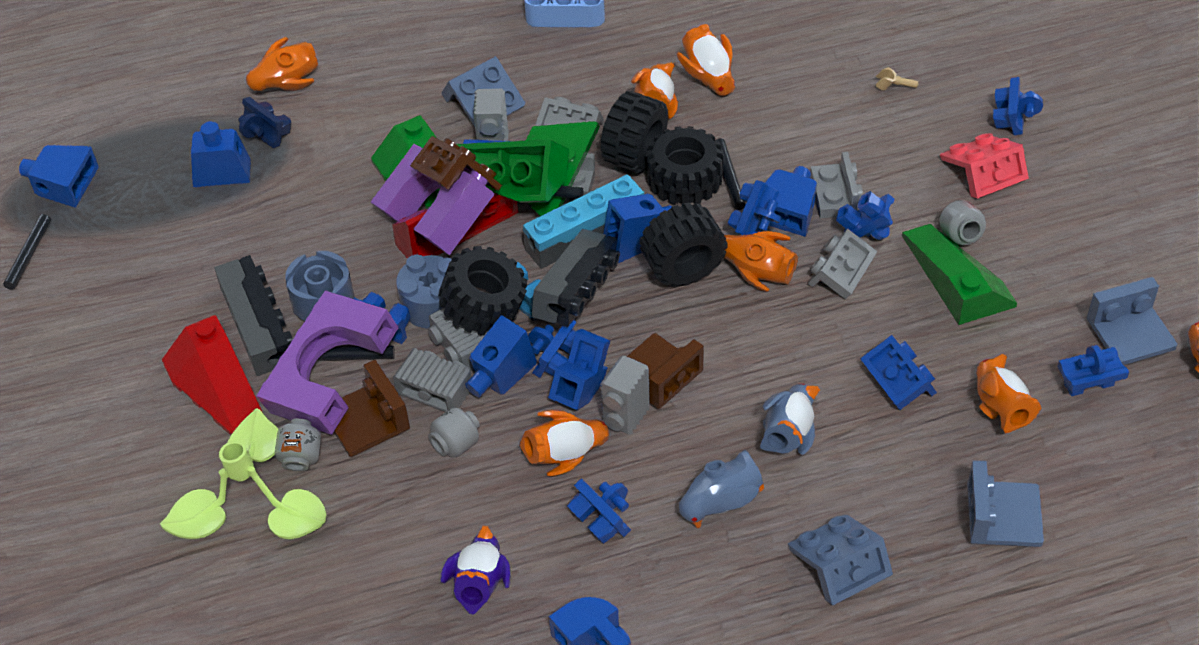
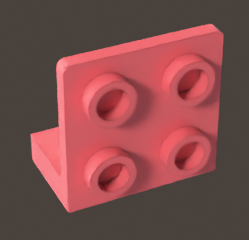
(989, 163)

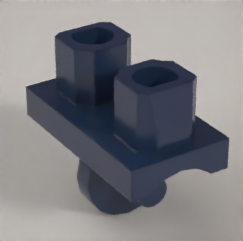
(261, 122)

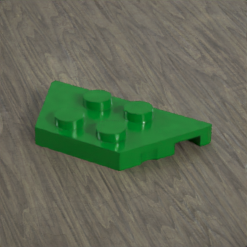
(578, 139)

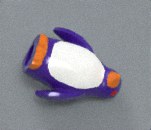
(477, 571)

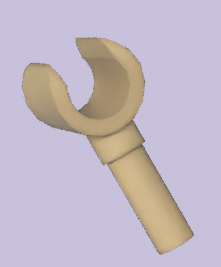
(888, 76)

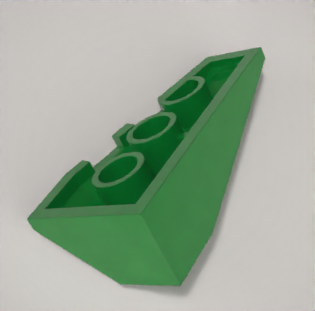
(398, 144)
(525, 169)
(959, 279)

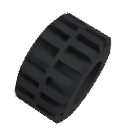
(631, 128)
(684, 165)
(683, 244)
(487, 271)

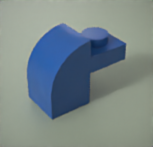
(581, 376)
(588, 623)

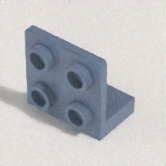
(484, 76)
(1128, 322)
(1003, 510)
(845, 557)

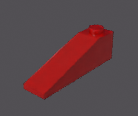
(412, 243)
(210, 373)

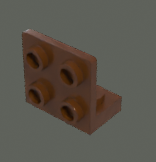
(445, 161)
(668, 366)
(373, 413)

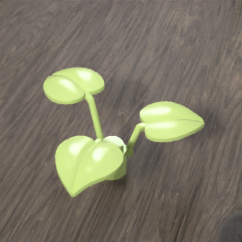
(200, 512)

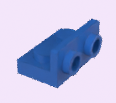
(897, 373)

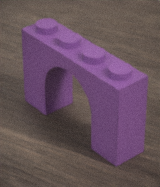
(448, 215)
(331, 323)

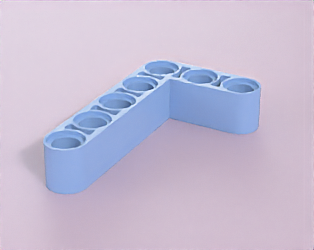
(564, 13)

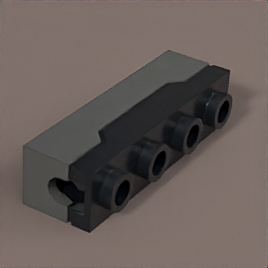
(575, 277)
(254, 313)

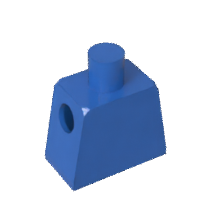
(218, 157)
(61, 172)
(794, 200)
(628, 219)
(501, 358)

